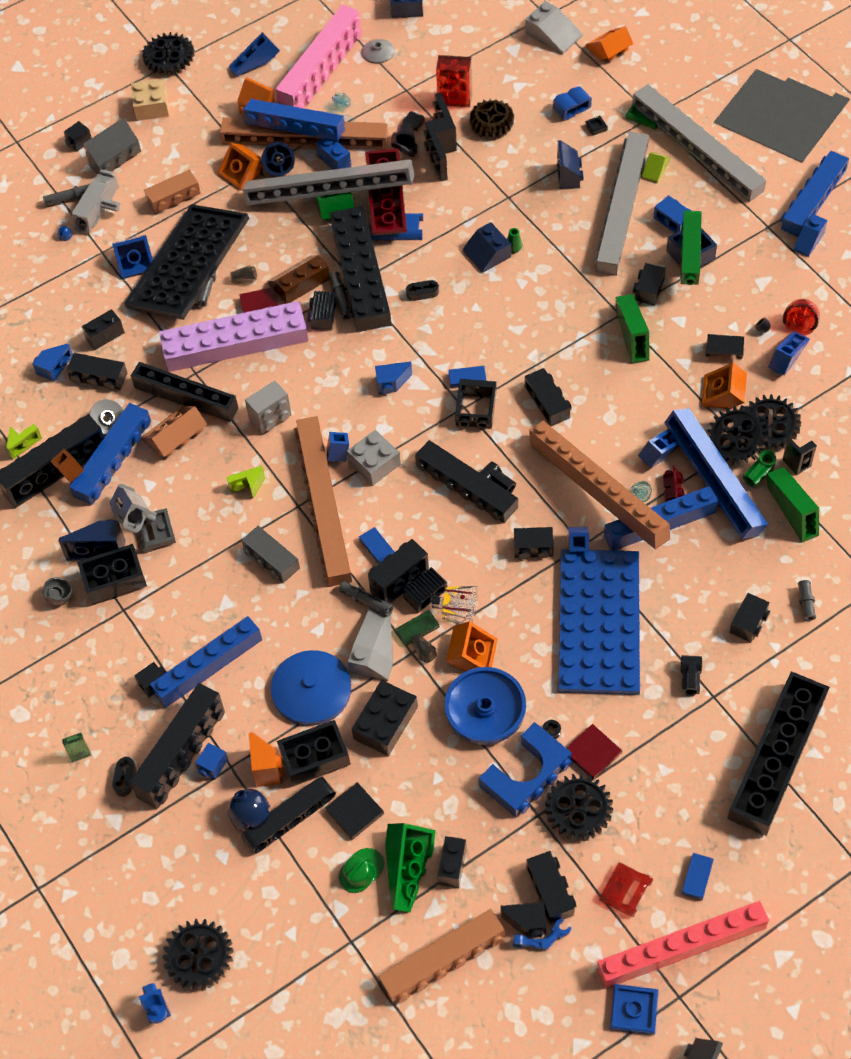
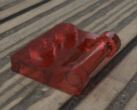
(619, 886)

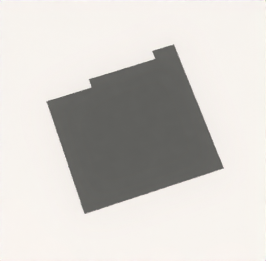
(781, 113)

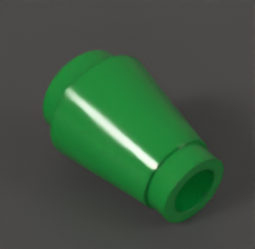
(515, 240)

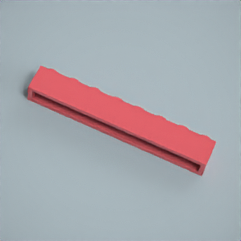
(682, 944)

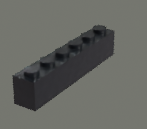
(184, 391)
(466, 481)

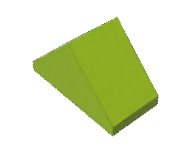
(655, 166)

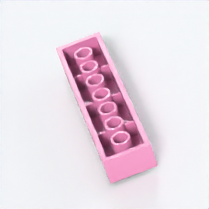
(320, 58)

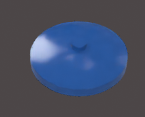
(311, 688)
(485, 705)

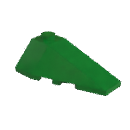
(406, 858)

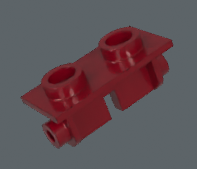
(673, 479)

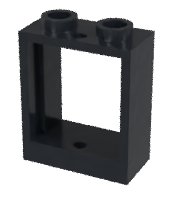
(469, 388)

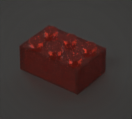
(455, 80)

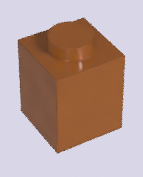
(67, 465)

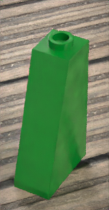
(690, 247)
(633, 328)
(794, 503)

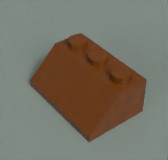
(300, 278)

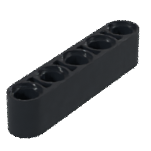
(289, 815)

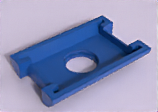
(413, 230)

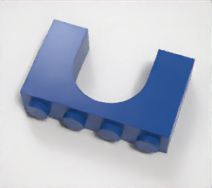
(517, 795)

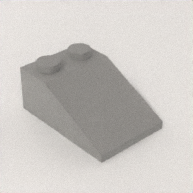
(552, 28)

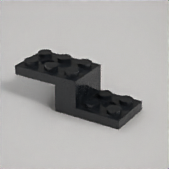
(440, 136)

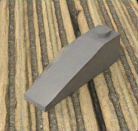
(373, 647)

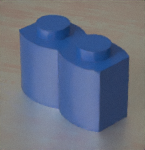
(572, 102)

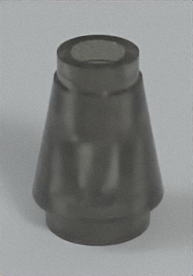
(244, 274)
(424, 649)

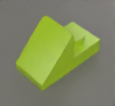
(21, 442)
(250, 478)

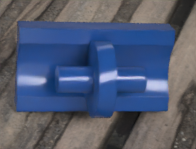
(154, 1004)

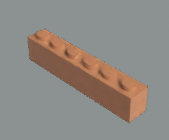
(441, 956)

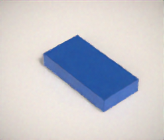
(472, 373)
(376, 545)
(697, 876)

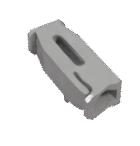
(95, 201)
(131, 510)

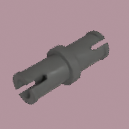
(807, 600)

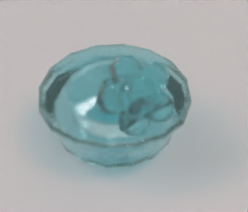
(341, 99)
(642, 490)

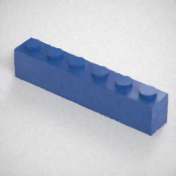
(294, 119)
(815, 192)
(110, 454)
(675, 512)
(206, 661)

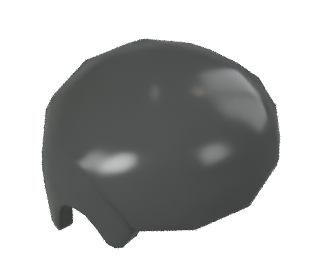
(57, 591)

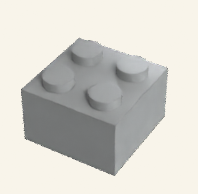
(268, 407)
(373, 457)

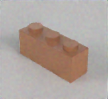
(172, 191)

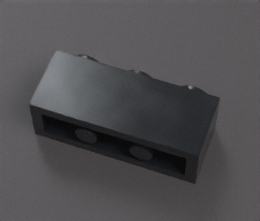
(97, 371)
(547, 396)
(551, 886)

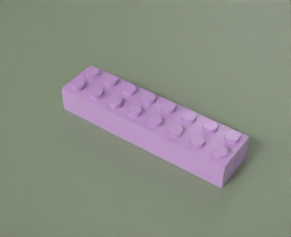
(233, 336)

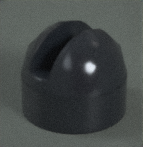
(763, 325)

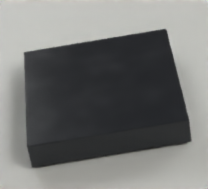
(354, 810)

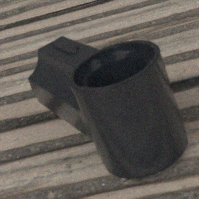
(494, 473)
(691, 669)

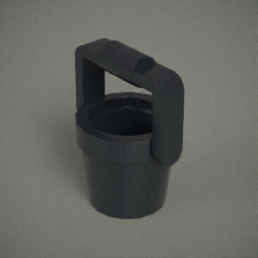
(404, 139)

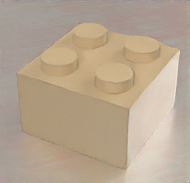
(150, 99)

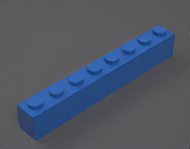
(716, 473)

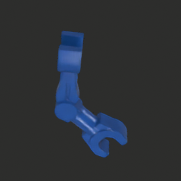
(521, 941)

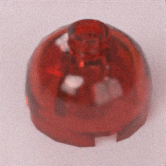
(801, 316)

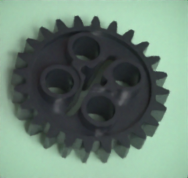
(157, 52)
(740, 418)
(789, 423)
(591, 819)
(179, 952)

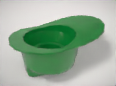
(361, 870)

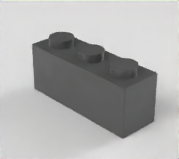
(270, 554)

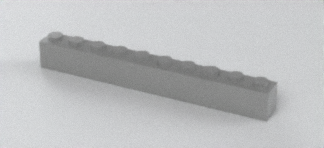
(699, 143)
(329, 182)
(622, 203)

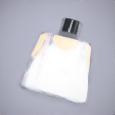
(458, 604)

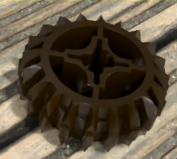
(491, 118)

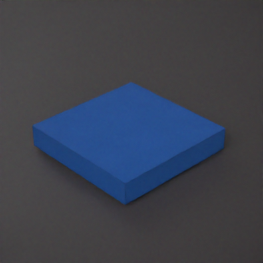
(634, 1009)

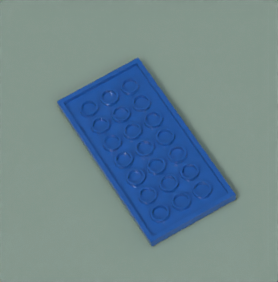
(599, 622)

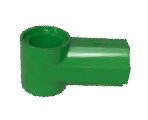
(759, 469)

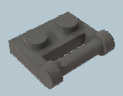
(162, 532)

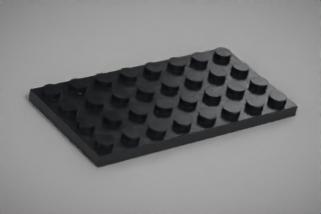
(186, 261)

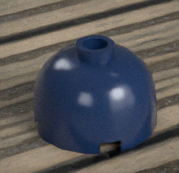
(270, 156)
(248, 808)

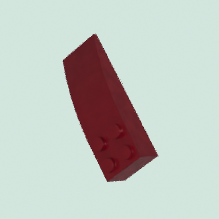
(386, 203)

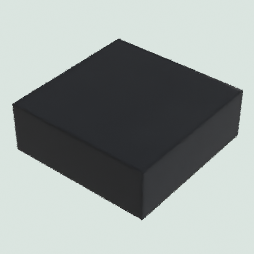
(414, 120)
(596, 125)

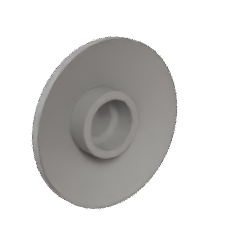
(378, 51)
(106, 408)

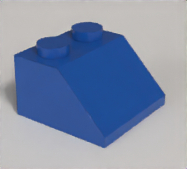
(133, 255)

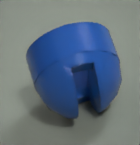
(64, 233)

